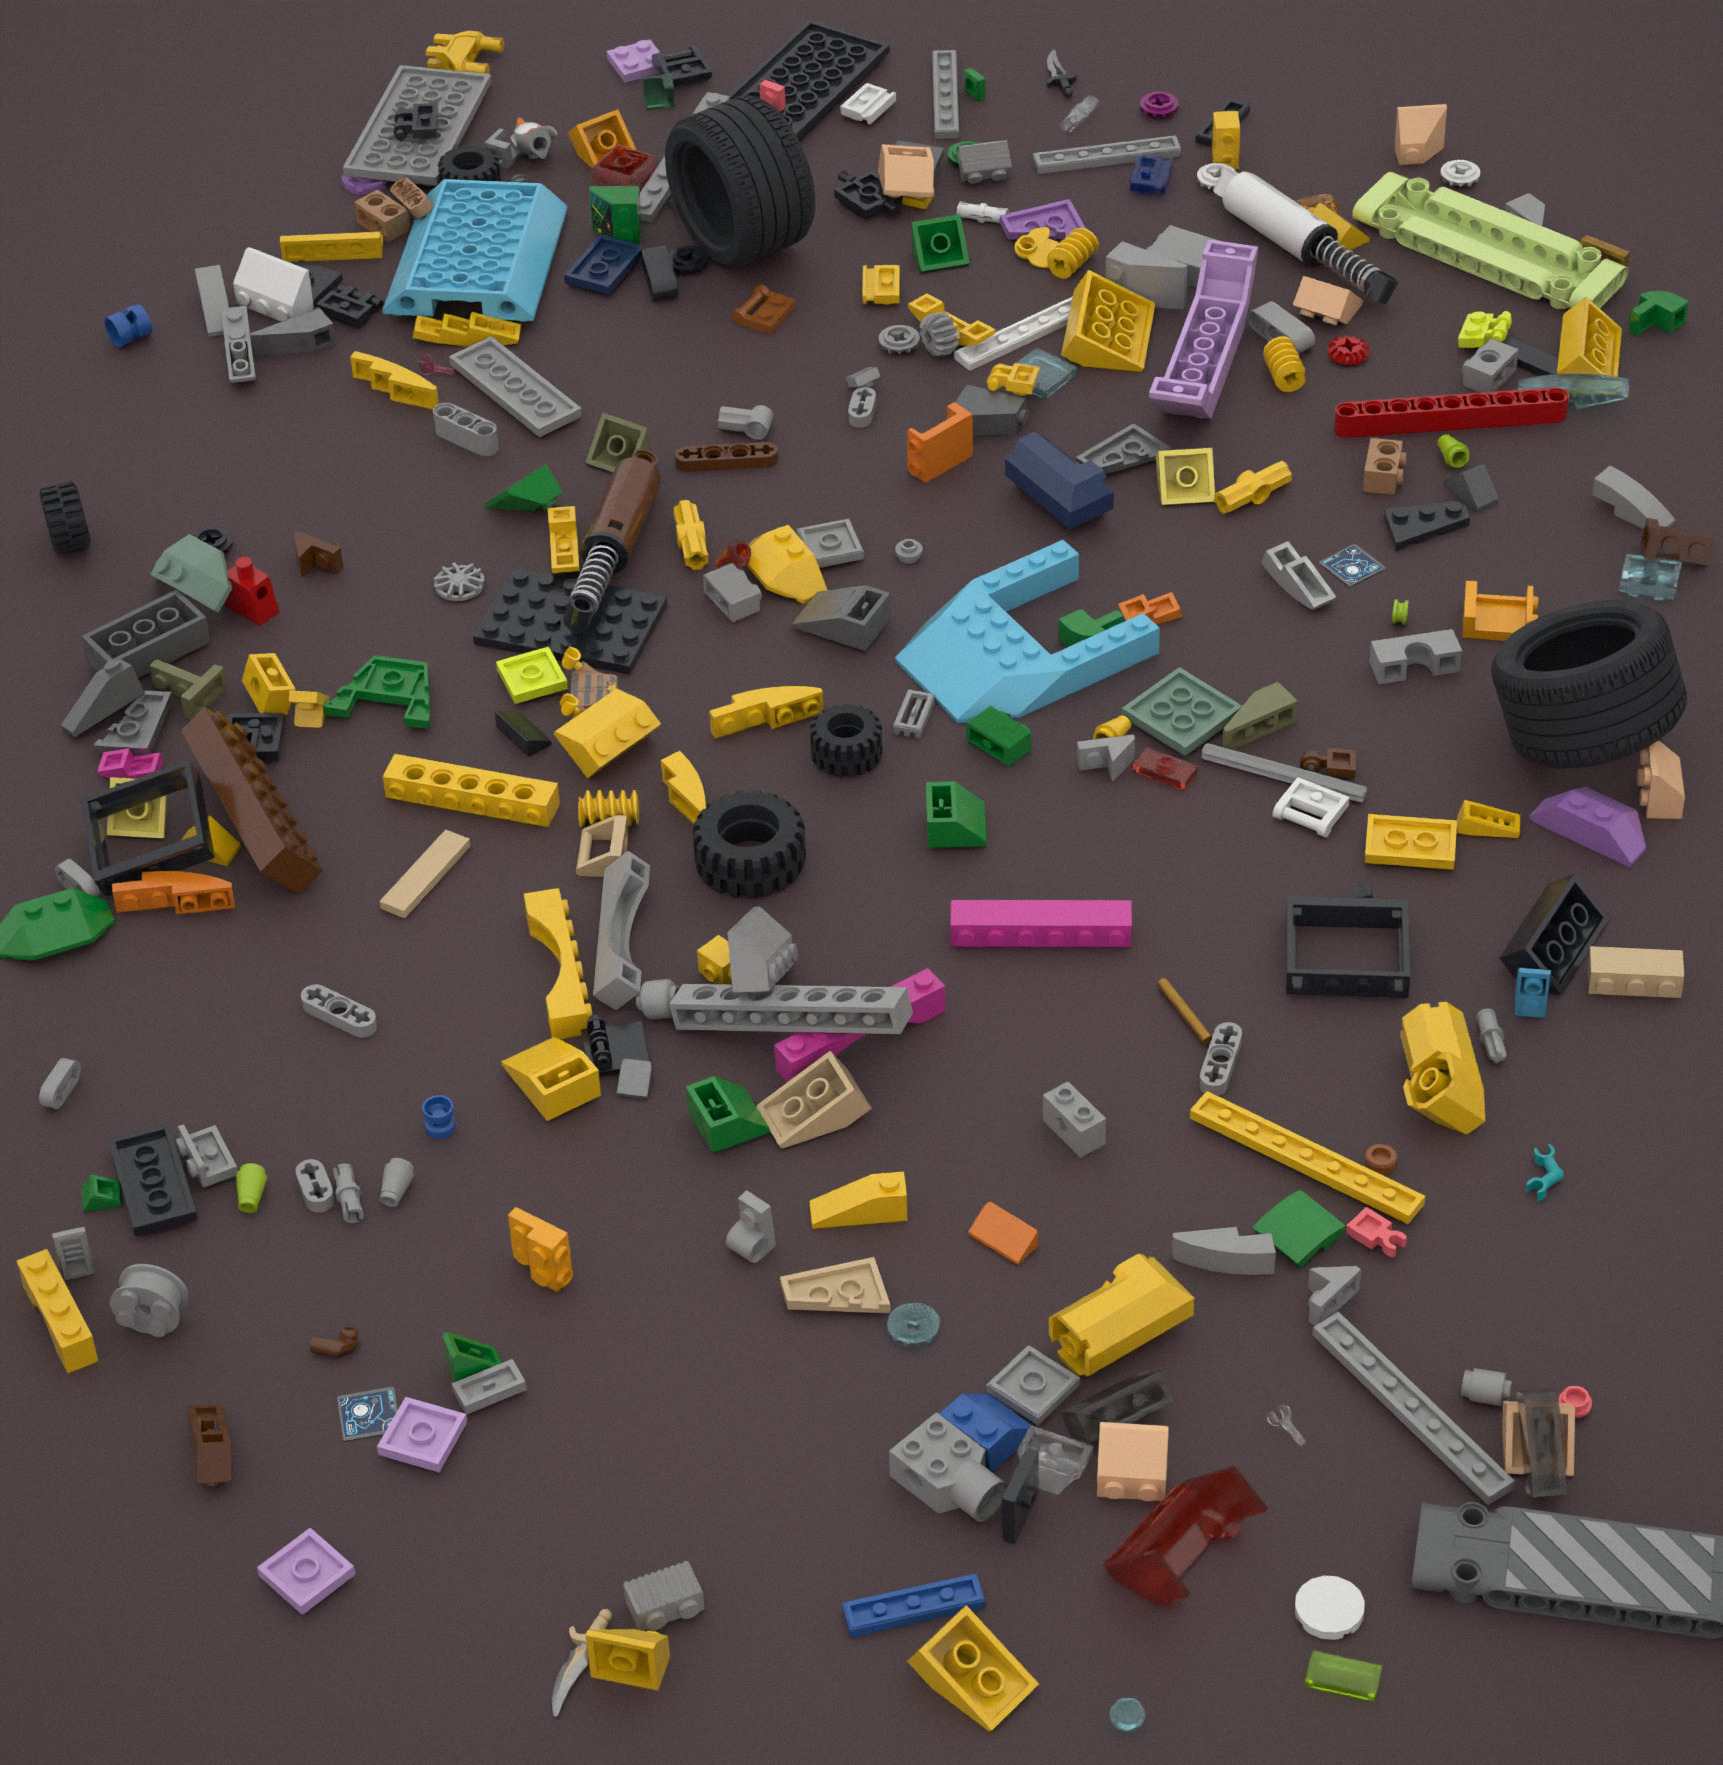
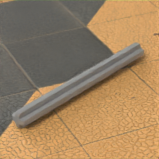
(1280, 771)

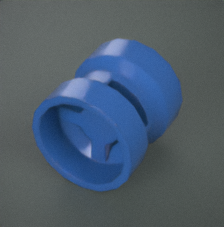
(439, 1117)

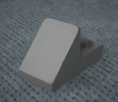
(1110, 752)
(1331, 1290)

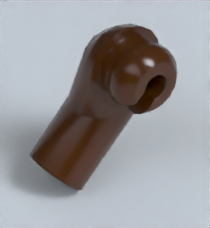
(336, 1347)

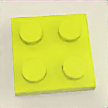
(531, 675)

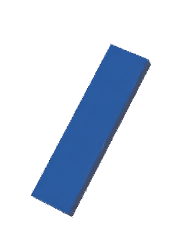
(913, 1605)

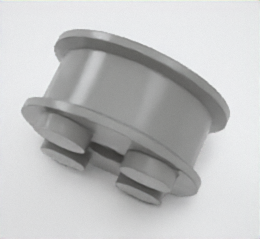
(149, 1299)

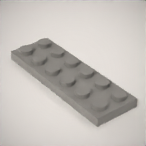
(515, 386)

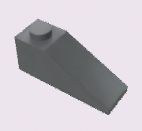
(104, 695)

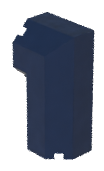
(1059, 482)

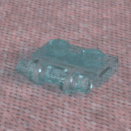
(1658, 572)

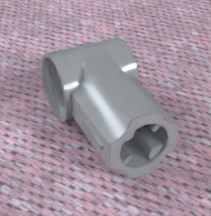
(752, 422)

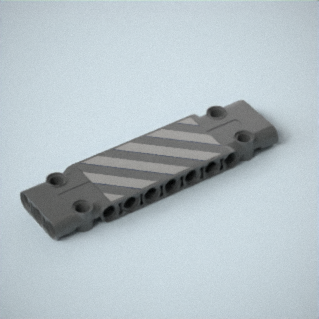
(1573, 1567)

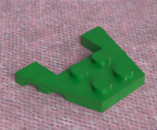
(387, 681)

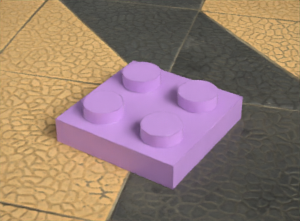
(634, 60)
(422, 1434)
(306, 1571)

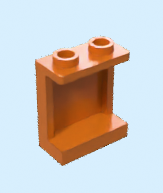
(941, 446)

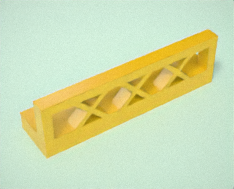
(332, 246)

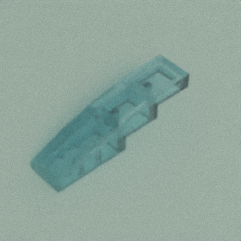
(1582, 388)

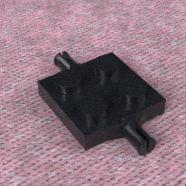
(865, 194)

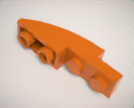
(177, 889)

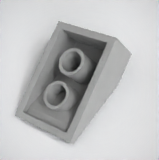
(1148, 275)

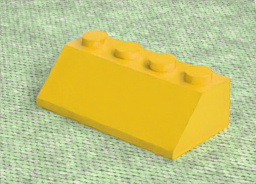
(1589, 341)

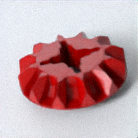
(1339, 353)

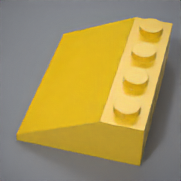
(1107, 325)

